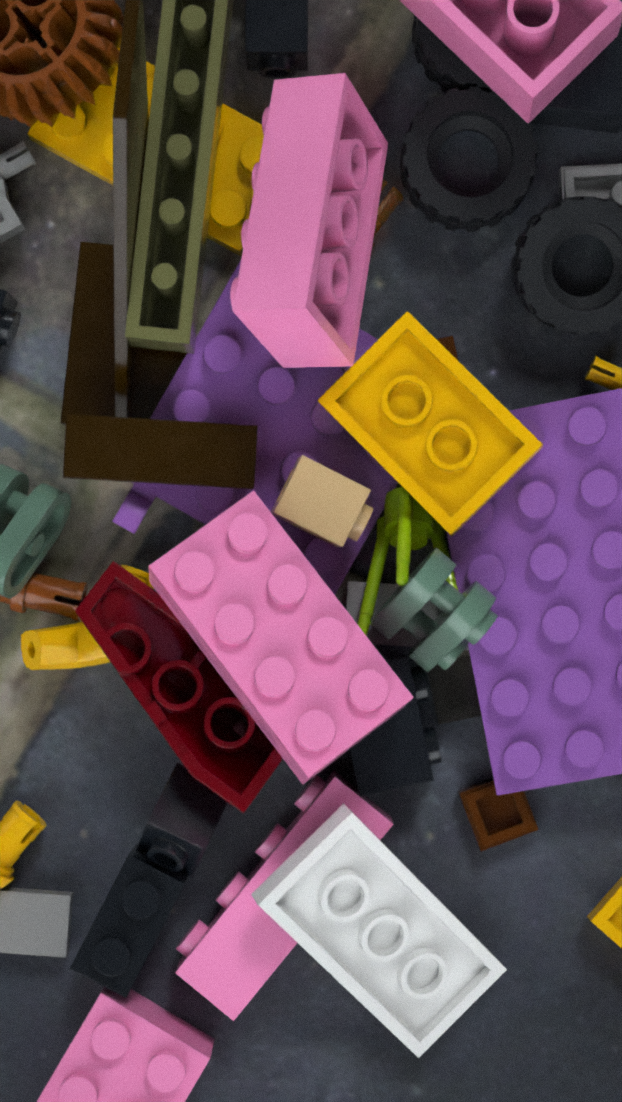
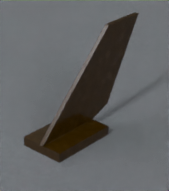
(102, 367)

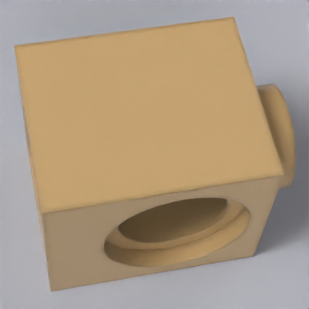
(323, 503)

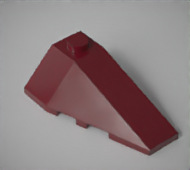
(178, 687)

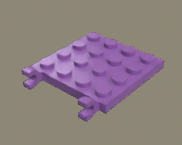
(241, 383)

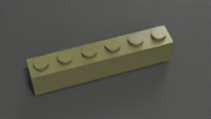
(178, 174)

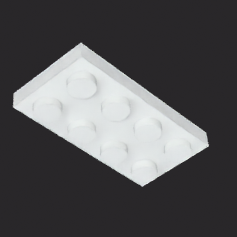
(378, 930)

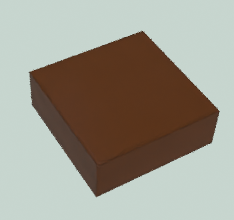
(494, 816)

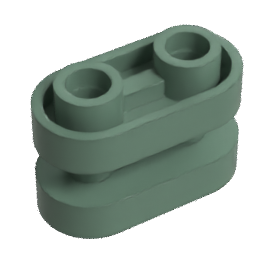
(27, 527)
(463, 618)

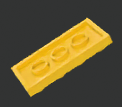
(89, 145)

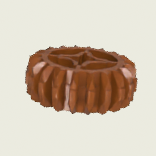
(56, 78)

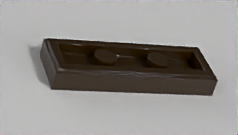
(160, 451)

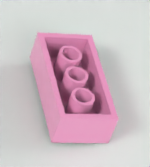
(523, 46)
(311, 222)
(278, 636)
(129, 1054)

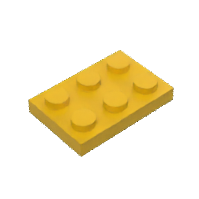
(430, 423)

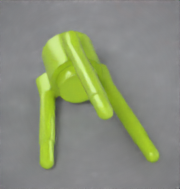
(406, 528)

